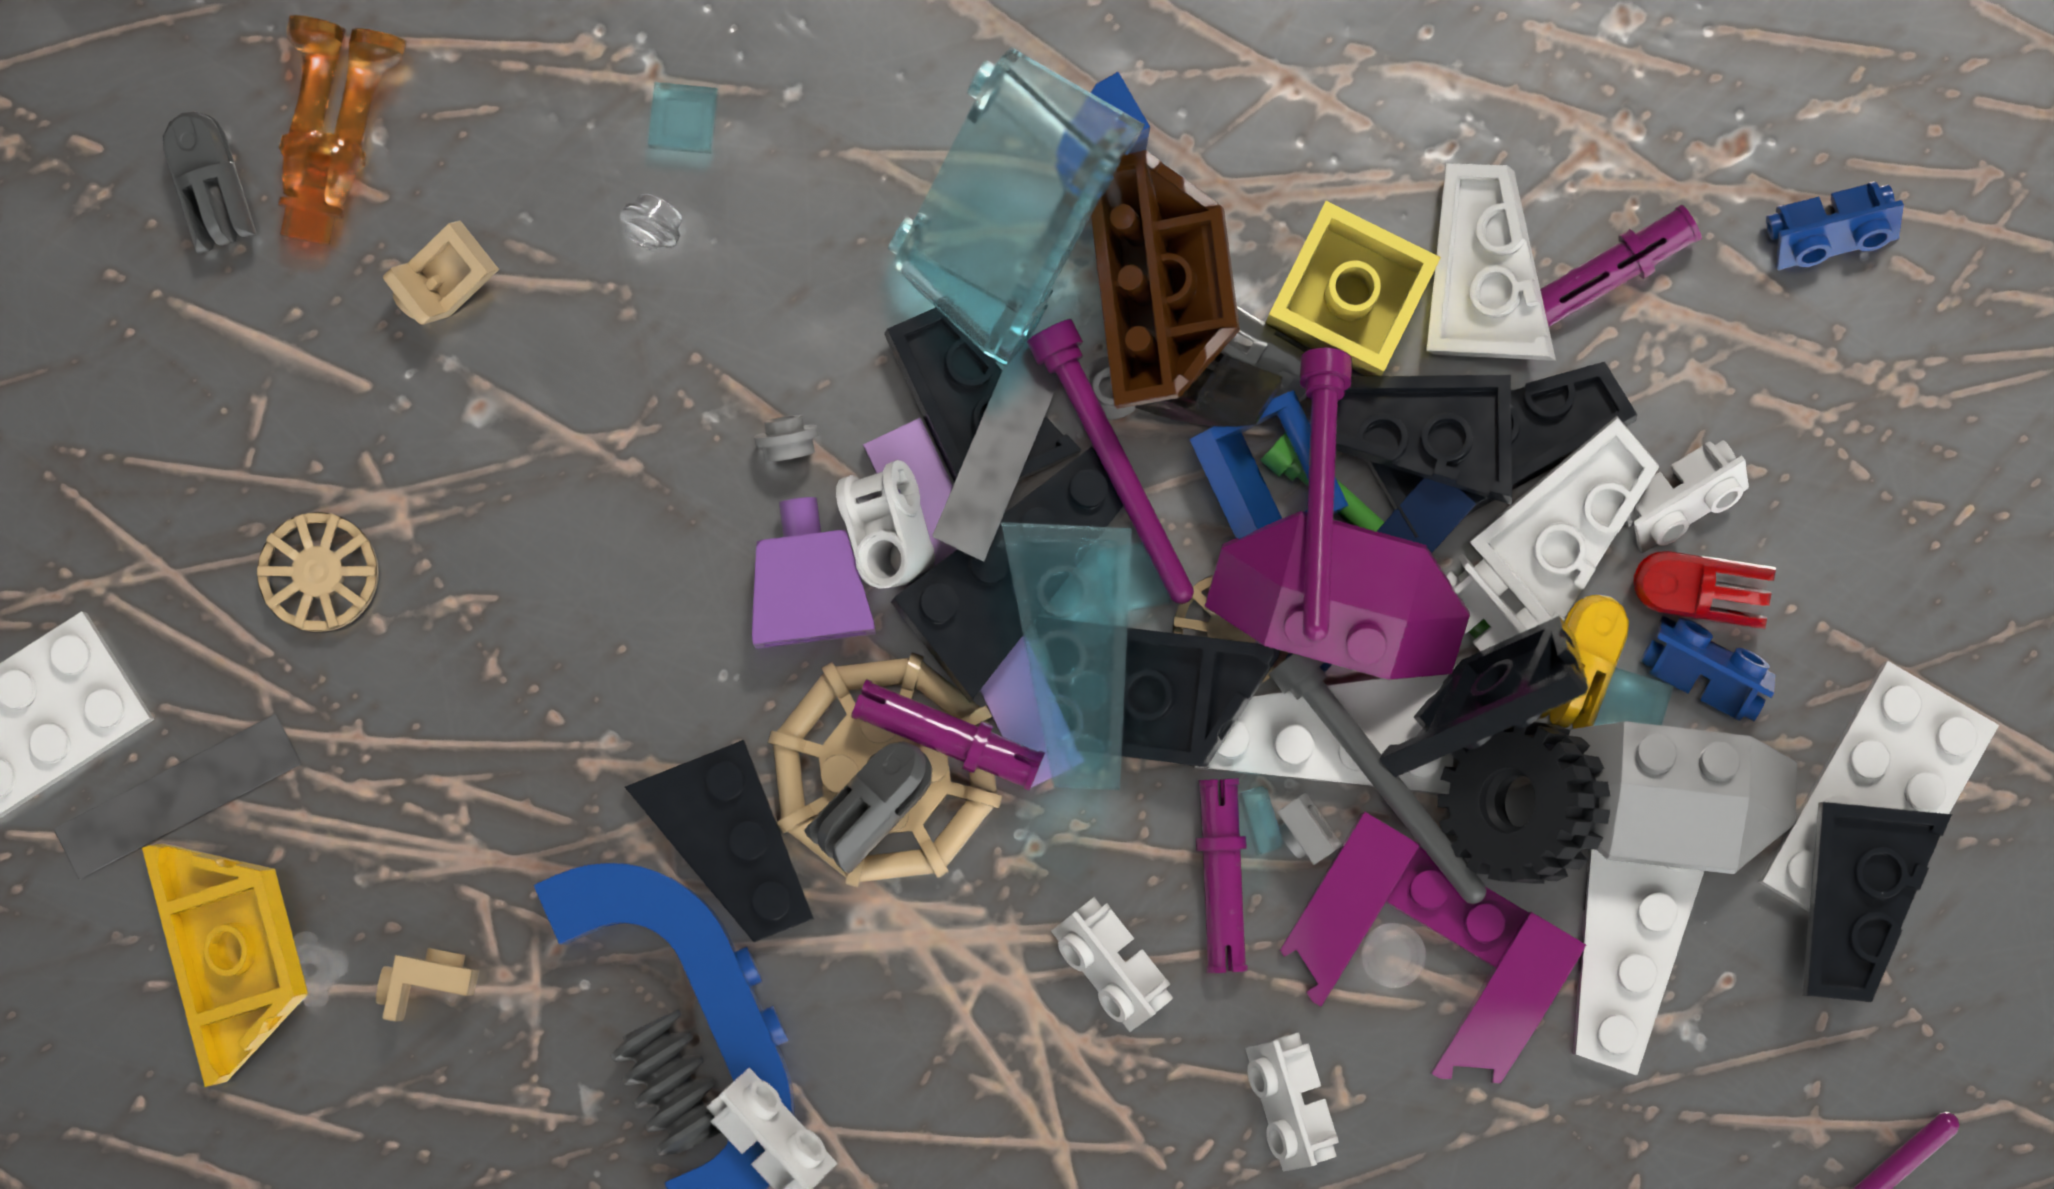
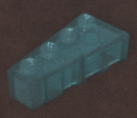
(1074, 633)

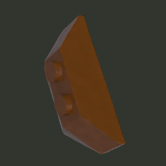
(1161, 280)

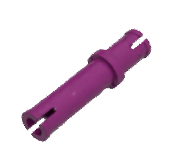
(1673, 232)
(948, 735)
(1222, 875)

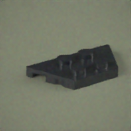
(1493, 692)
(1186, 693)

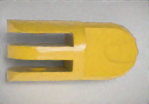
(1600, 634)

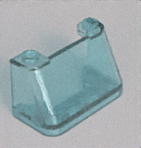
(1011, 201)

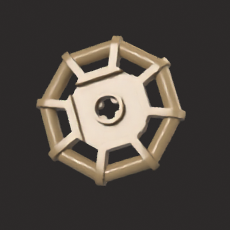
(856, 743)

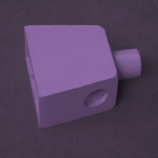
(807, 583)

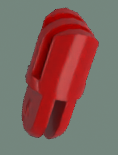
(1688, 584)

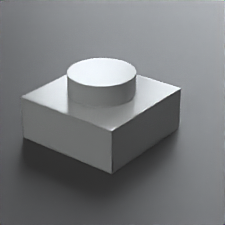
(1307, 830)

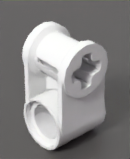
(886, 521)

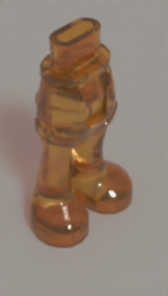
(320, 164)

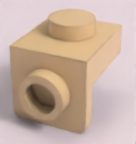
(441, 275)
(438, 971)

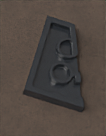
(953, 388)

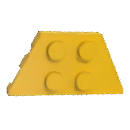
(227, 952)

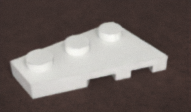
(1486, 275)
(1565, 522)

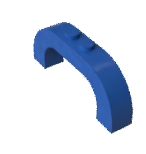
(720, 976)

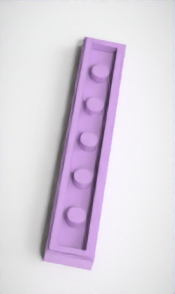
(1009, 688)

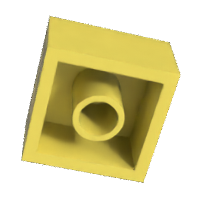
(1352, 289)

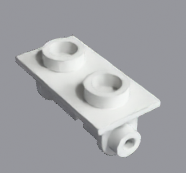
(1710, 482)
(1481, 592)
(1091, 944)
(753, 1113)
(1295, 1131)

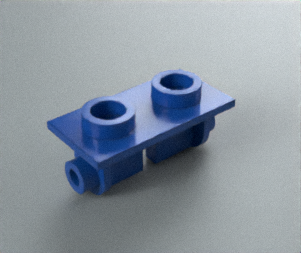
(1862, 220)
(1732, 675)

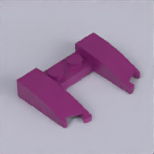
(1525, 950)

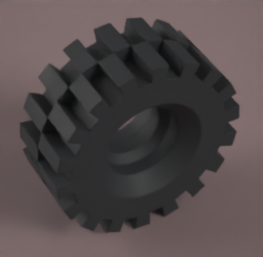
(1562, 813)

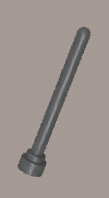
(1305, 679)

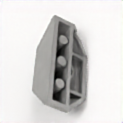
(1689, 795)

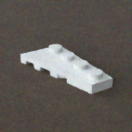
(1290, 741)
(1632, 940)

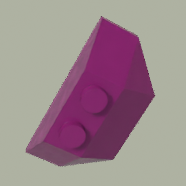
(1387, 599)

